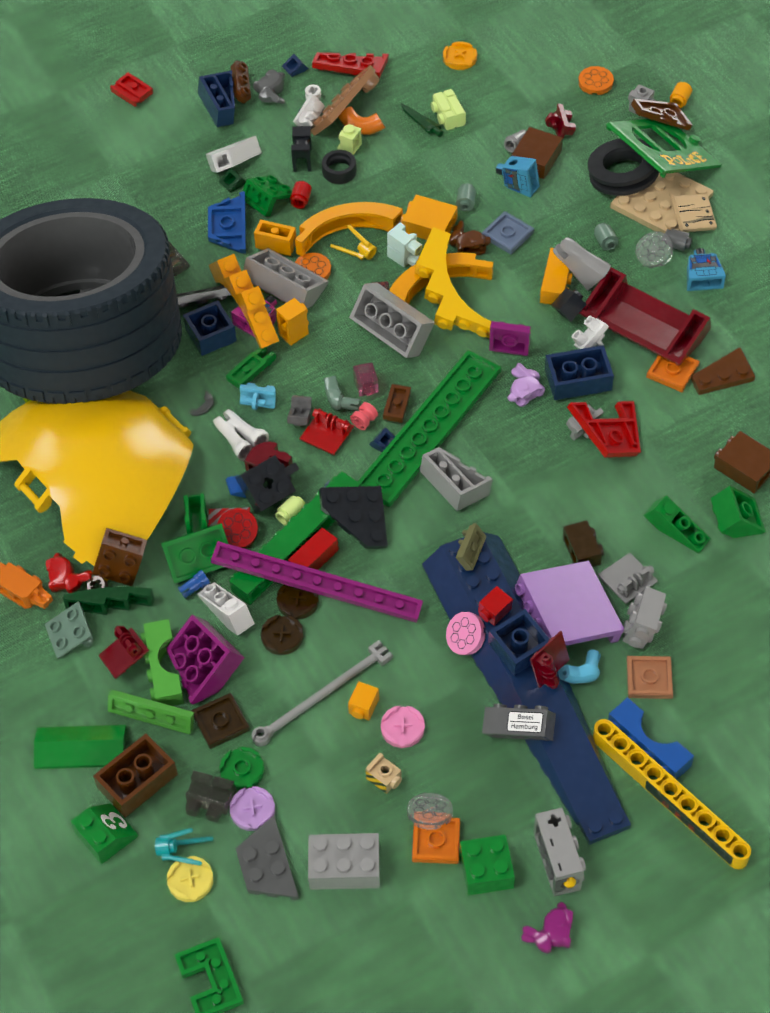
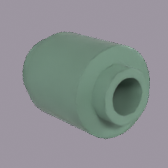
(466, 197)
(605, 236)

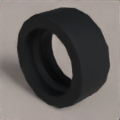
(339, 156)

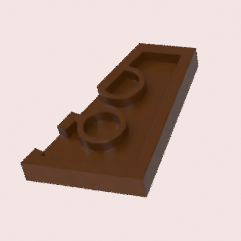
(662, 111)
(724, 373)

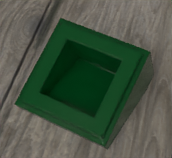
(232, 180)

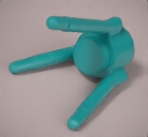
(166, 846)

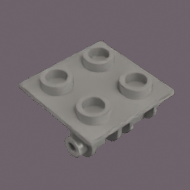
(628, 577)

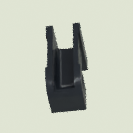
(301, 145)

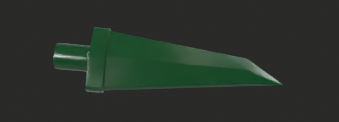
(427, 124)

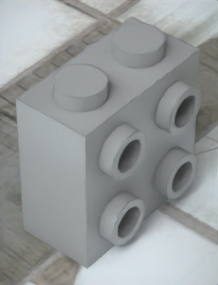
(644, 617)

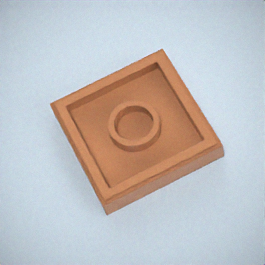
(649, 677)

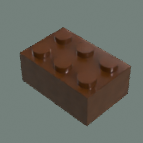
(135, 775)

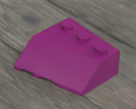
(202, 658)

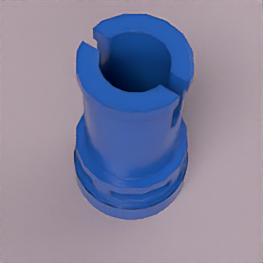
(198, 581)

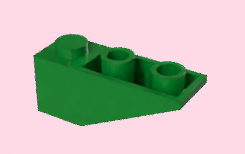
(676, 524)

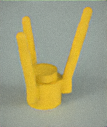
(365, 248)

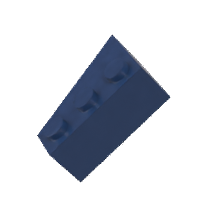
(218, 97)

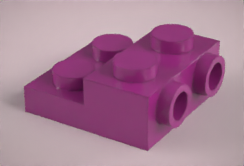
(509, 338)

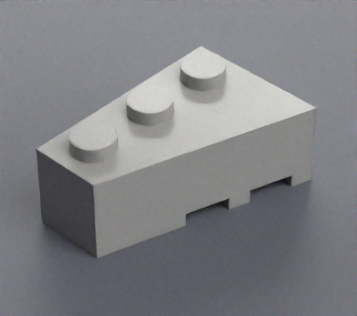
(454, 480)

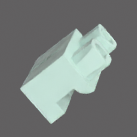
(403, 247)

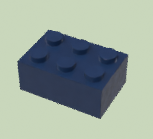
(579, 372)

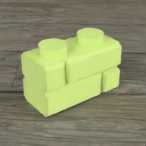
(448, 109)

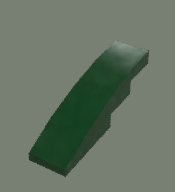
(101, 599)

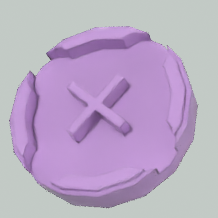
(252, 808)

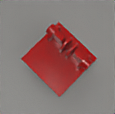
(326, 431)

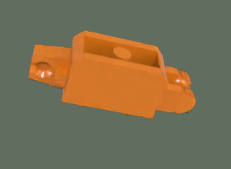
(22, 587)

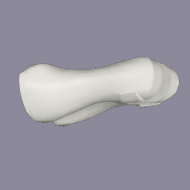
(236, 424)

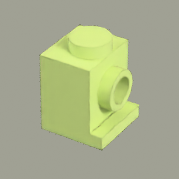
(350, 139)

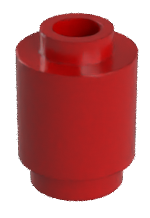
(300, 194)

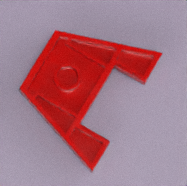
(611, 436)

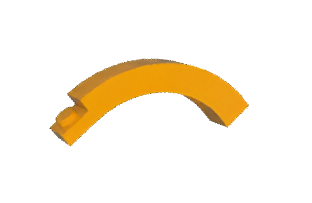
(337, 218)
(458, 265)

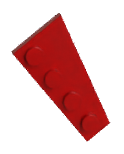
(349, 63)

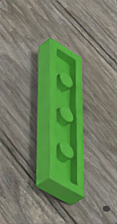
(150, 711)

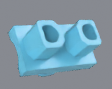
(258, 396)

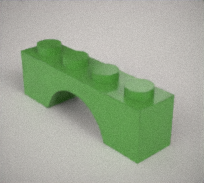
(166, 685)

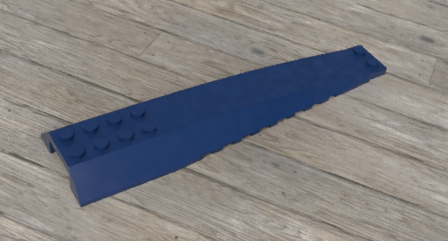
(572, 756)

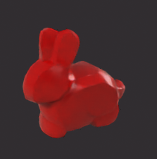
(63, 574)

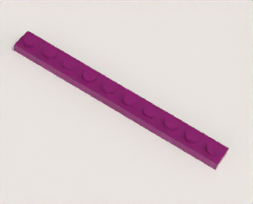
(316, 581)

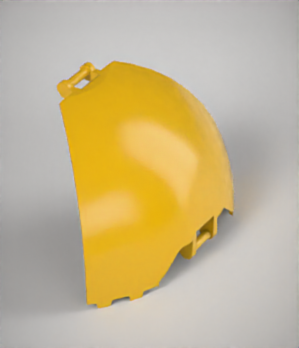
(101, 463)

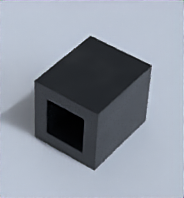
(569, 304)

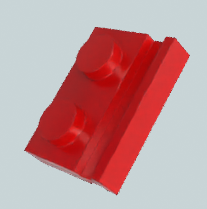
(131, 89)

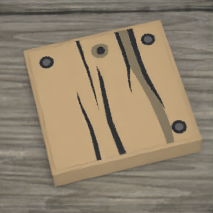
(694, 213)

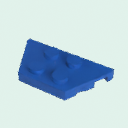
(228, 223)

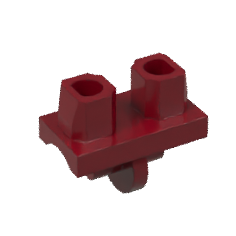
(561, 121)

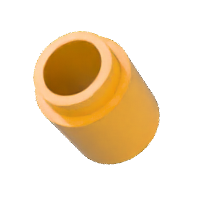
(681, 94)

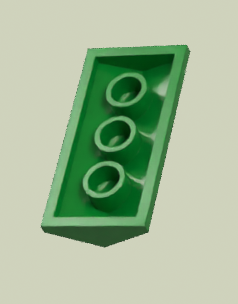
(78, 746)

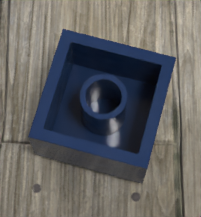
(210, 328)
(517, 641)

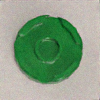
(243, 767)

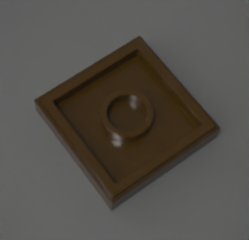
(220, 720)

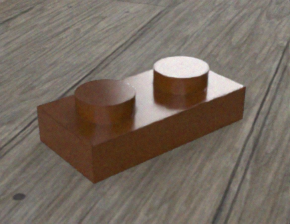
(397, 403)

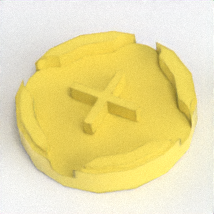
(190, 881)

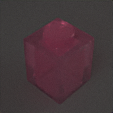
(365, 379)

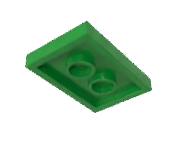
(193, 552)

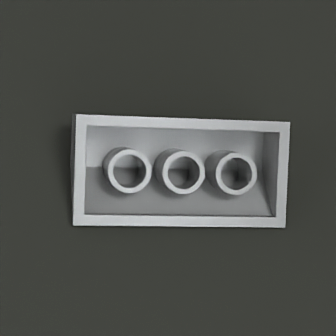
(284, 277)

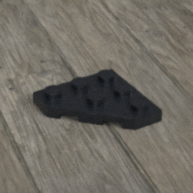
(357, 512)

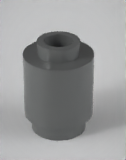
(680, 239)

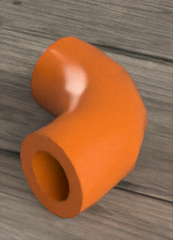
(368, 125)

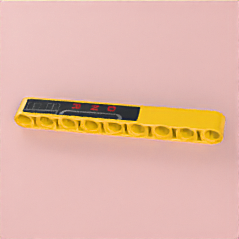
(675, 802)

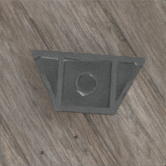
(265, 863)

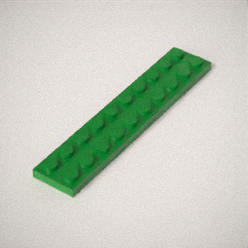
(430, 425)

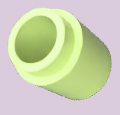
(289, 508)

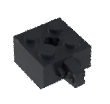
(278, 482)

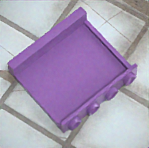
(570, 602)

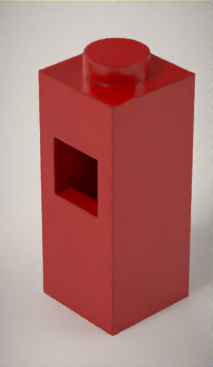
(316, 550)

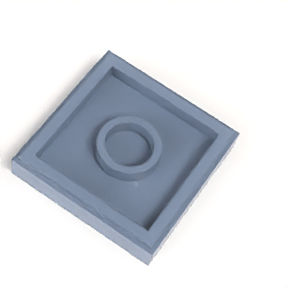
(508, 232)

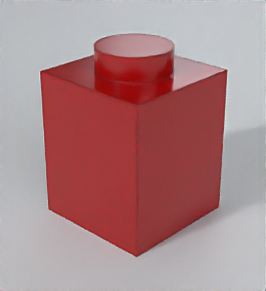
(495, 606)

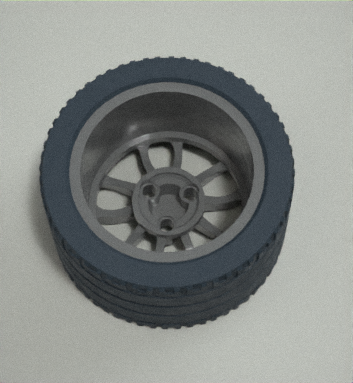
(84, 300)

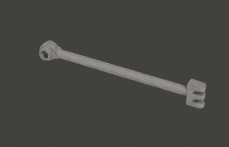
(377, 654)

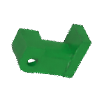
(195, 512)

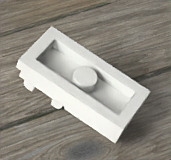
(309, 112)

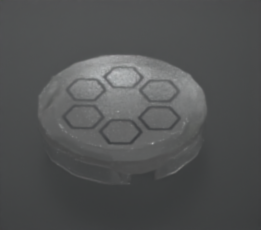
(654, 249)
(429, 810)

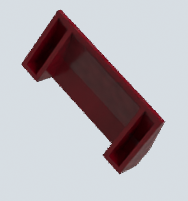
(646, 318)

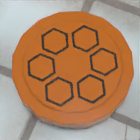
(596, 80)
(316, 263)

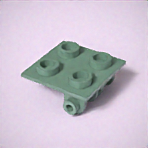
(69, 630)

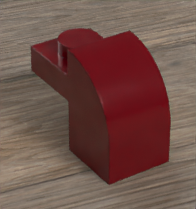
(264, 451)

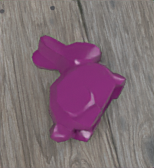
(554, 932)

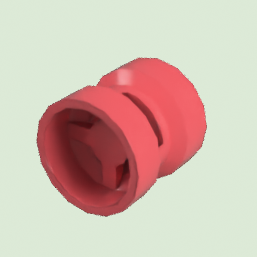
(362, 418)

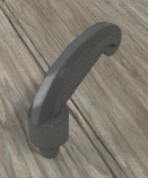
(205, 406)

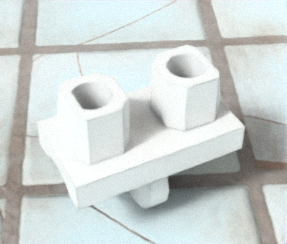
(592, 336)

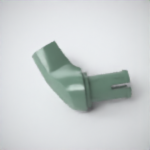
(336, 397)

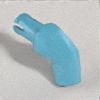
(582, 674)

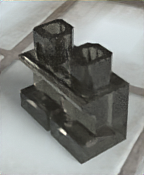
(210, 795)

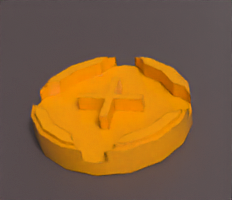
(459, 56)

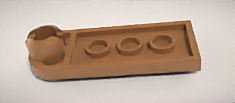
(364, 81)

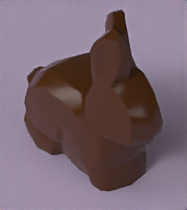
(470, 241)

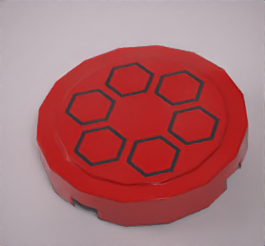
(239, 527)

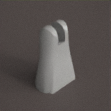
(583, 264)

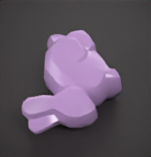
(526, 386)

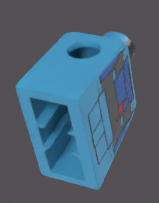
(520, 175)
(704, 271)

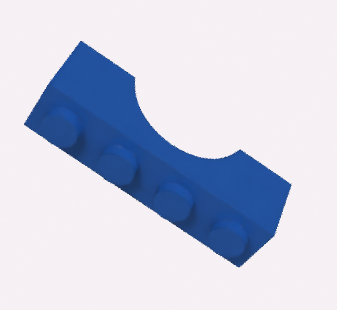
(670, 756)

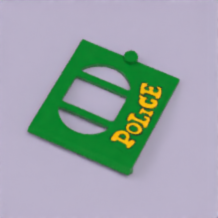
(666, 162)

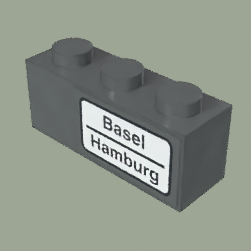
(519, 722)

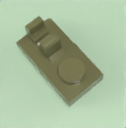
(470, 546)

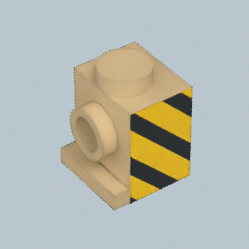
(383, 781)

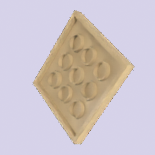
(654, 204)

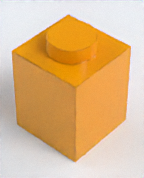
(363, 701)

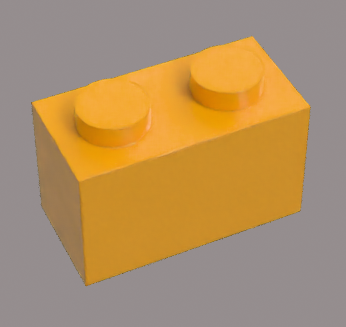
(275, 237)
(292, 321)

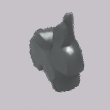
(270, 86)

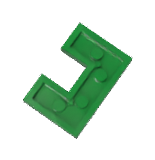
(211, 958)

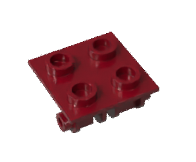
(123, 651)
(550, 660)

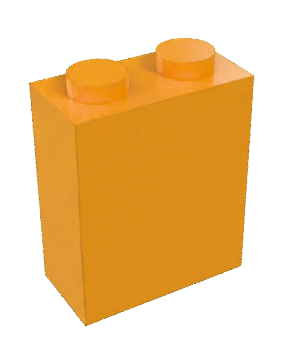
(427, 213)

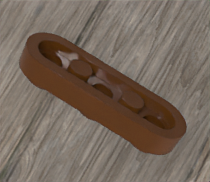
(241, 82)

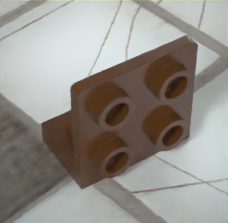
(119, 557)

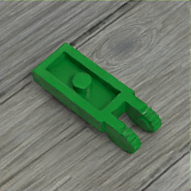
(250, 367)

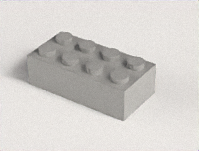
(391, 320)

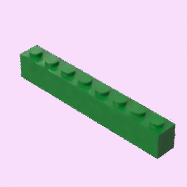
(288, 541)

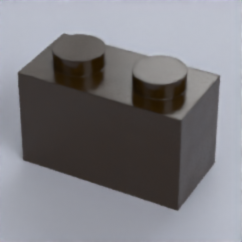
(582, 543)

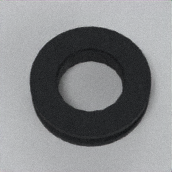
(619, 183)

